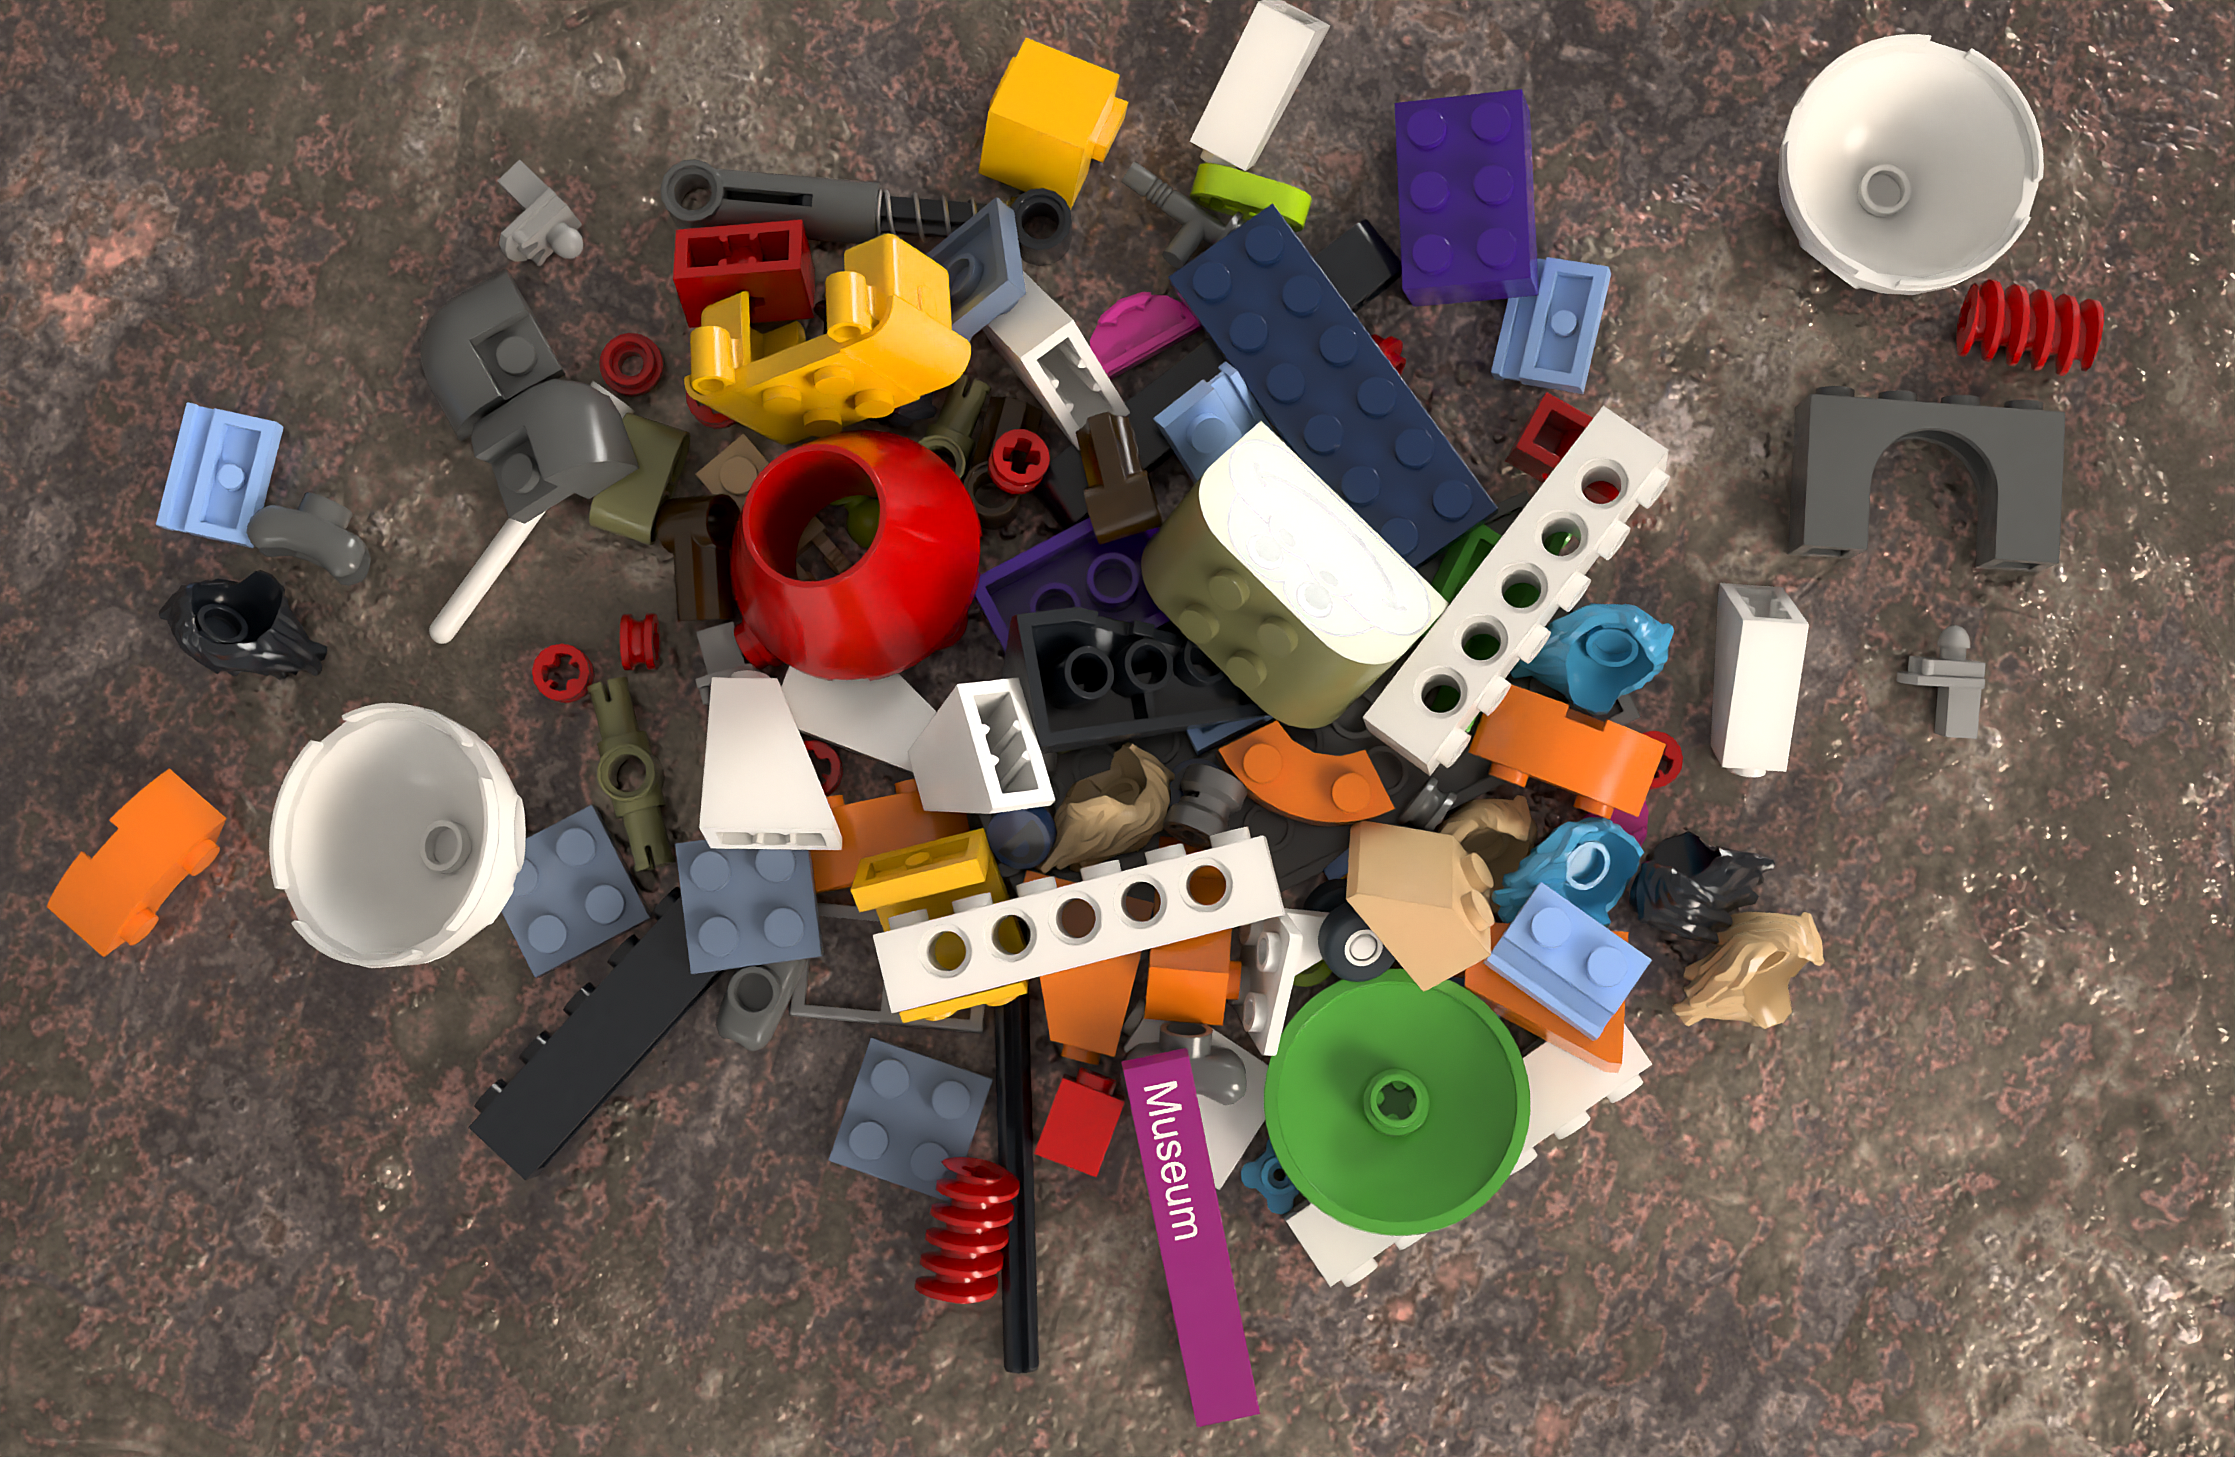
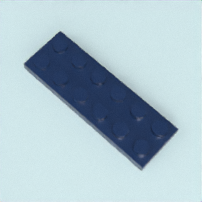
(1331, 388)

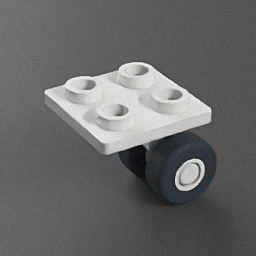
(1292, 942)

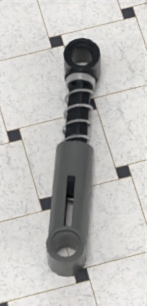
(849, 208)

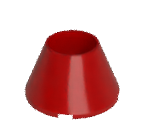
(897, 597)

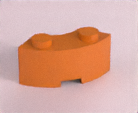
(1569, 750)
(1305, 783)
(878, 828)
(158, 842)
(1194, 975)

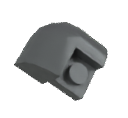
(484, 352)
(552, 445)

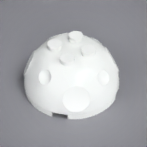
(1909, 165)
(396, 837)

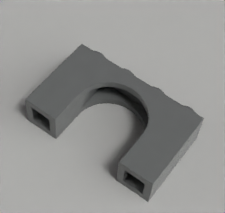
(2008, 450)

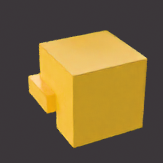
(1050, 121)

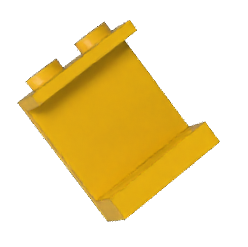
(931, 879)

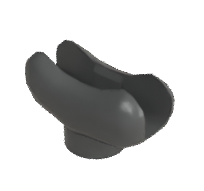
(312, 534)
(757, 1002)
(1215, 1069)

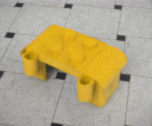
(881, 349)

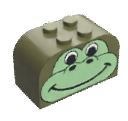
(1285, 583)

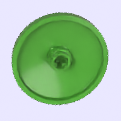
(1397, 1104)

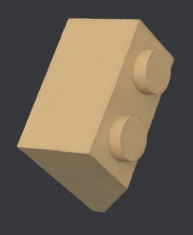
(1421, 898)

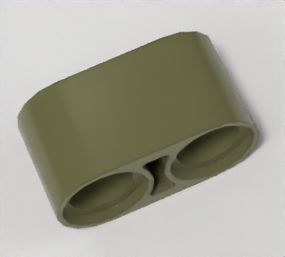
(634, 501)

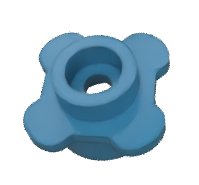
(1260, 1176)

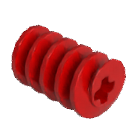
(2030, 324)
(972, 1231)

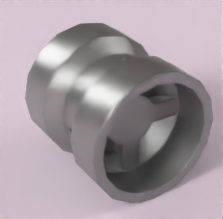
(1205, 807)

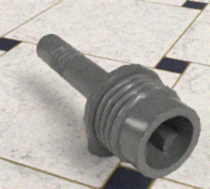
(1196, 222)

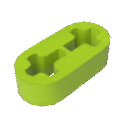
(1235, 190)

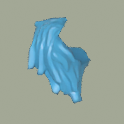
(1600, 655)
(1581, 862)

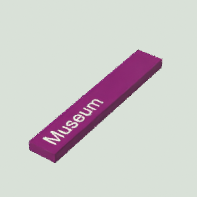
(1191, 1236)

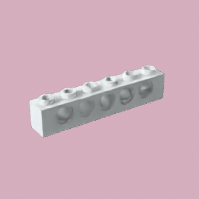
(1604, 452)
(918, 979)

